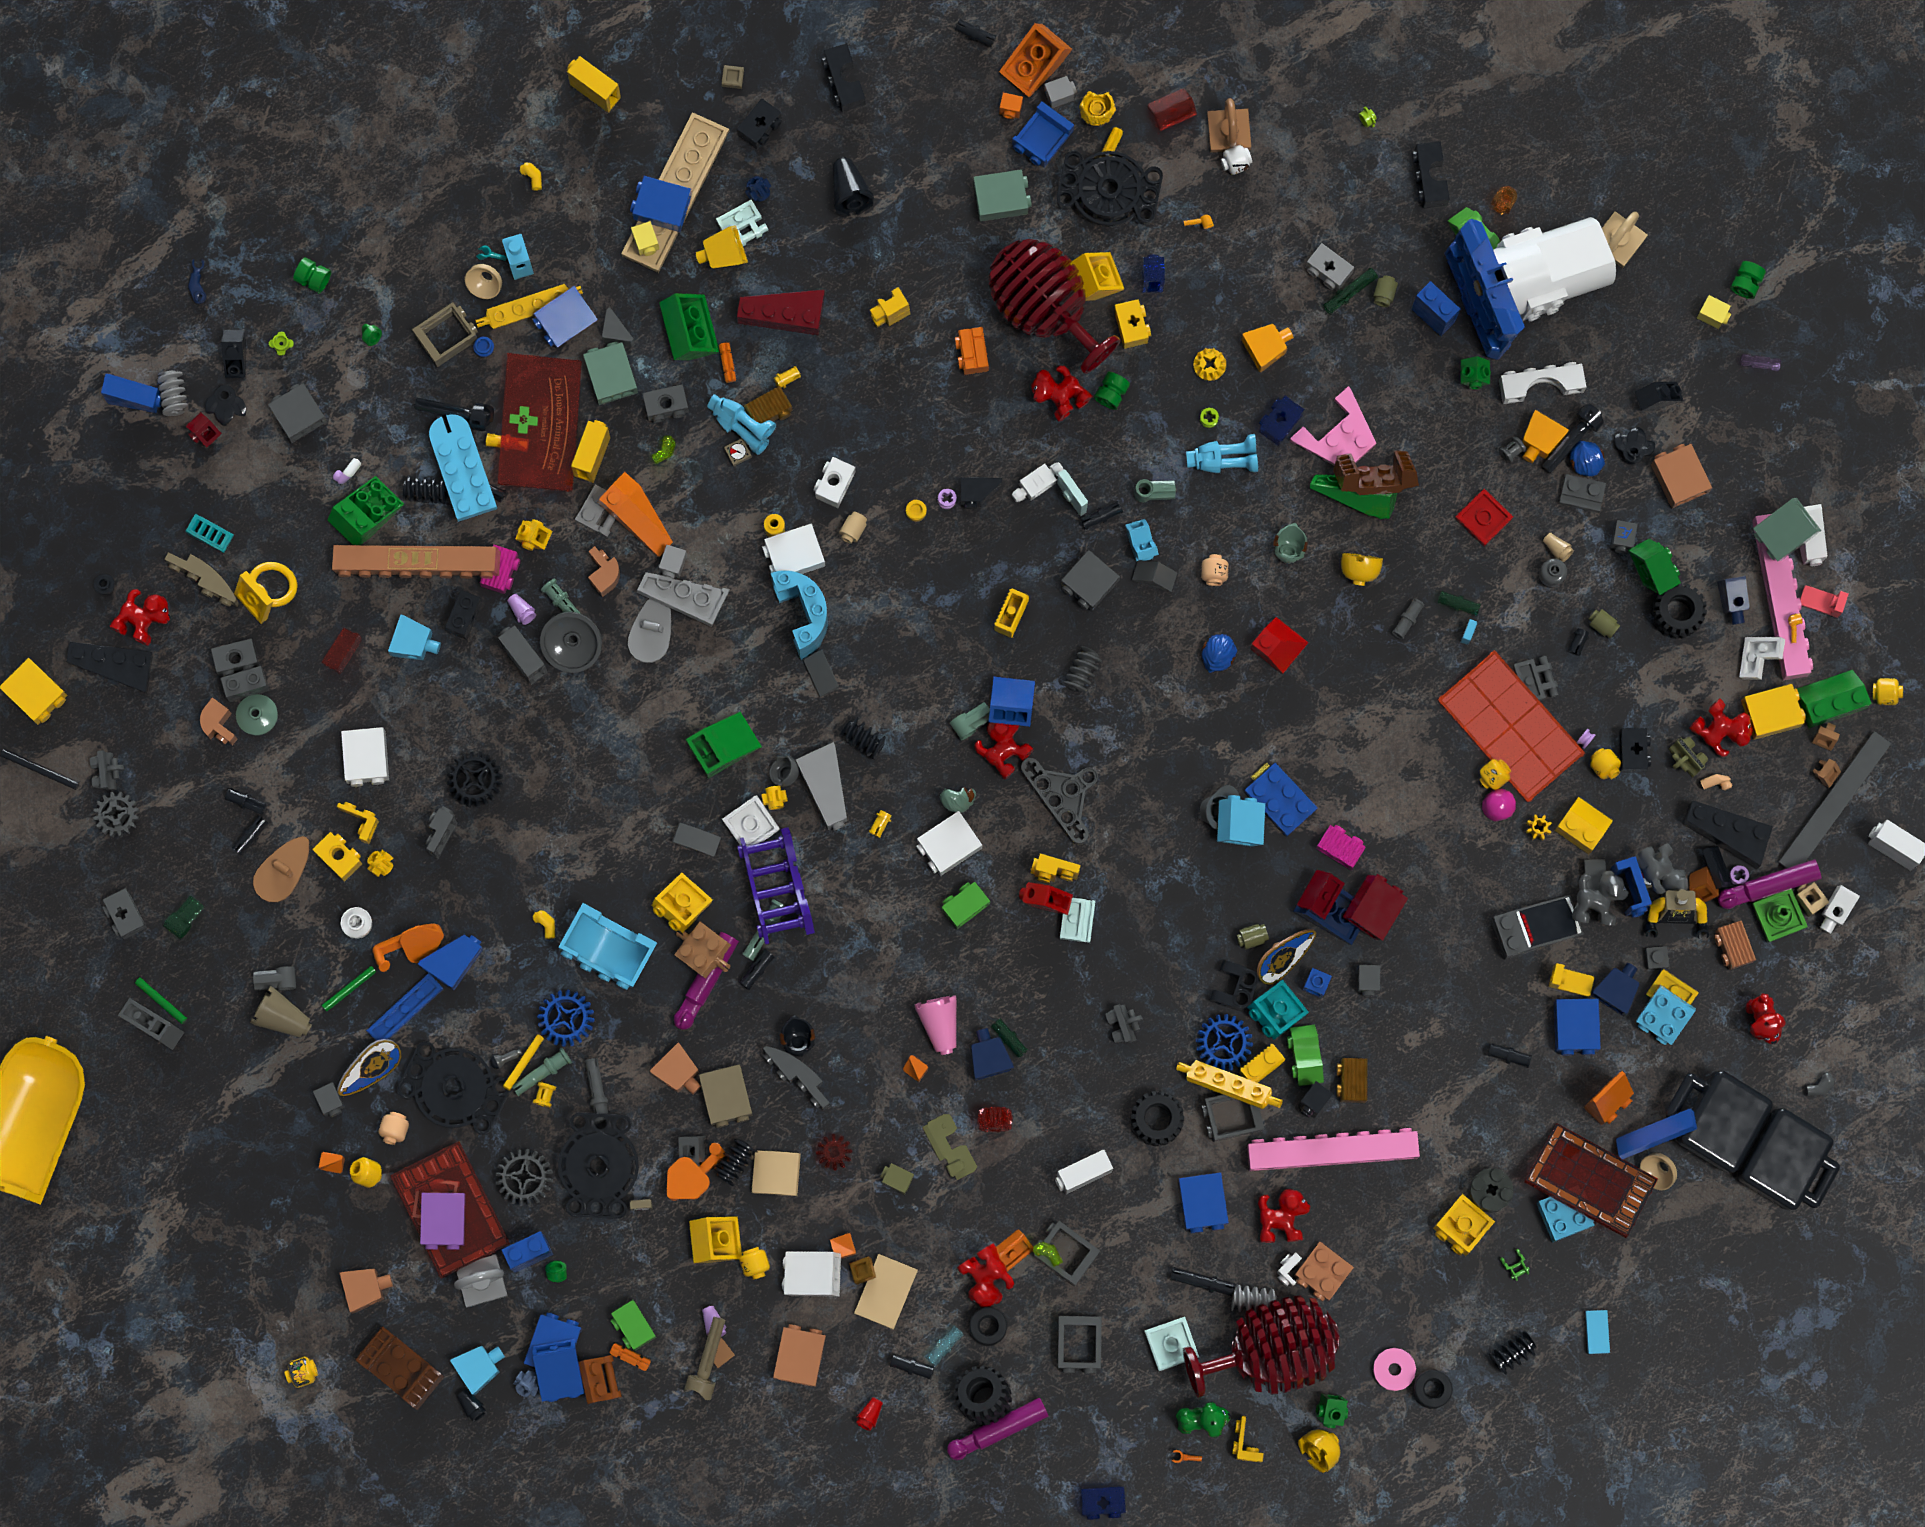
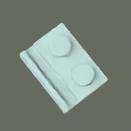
(1079, 921)

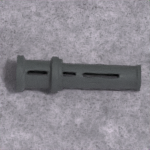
(598, 1100)

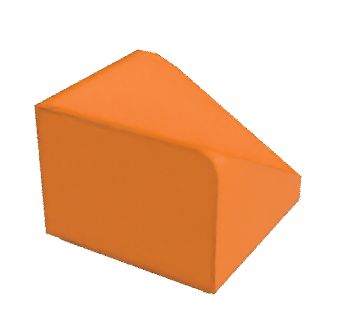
(915, 1068)
(331, 1162)
(843, 1245)

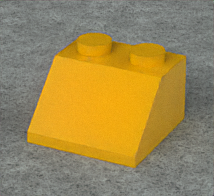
(1098, 275)
(1583, 825)
(715, 1239)

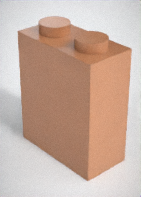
(1681, 475)
(799, 1356)

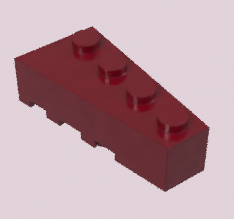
(784, 311)

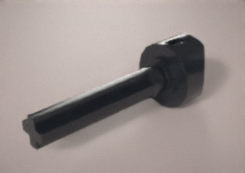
(476, 416)
(1590, 419)

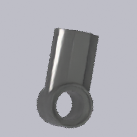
(281, 979)

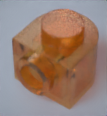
(1504, 200)

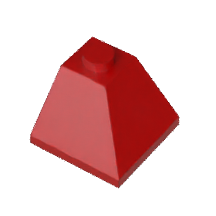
(1278, 645)

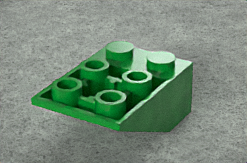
(364, 511)
(723, 744)

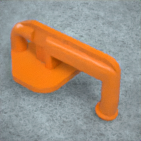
(416, 943)
(688, 1180)

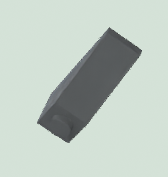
(151, 1023)

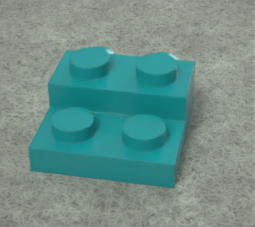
(1277, 1010)

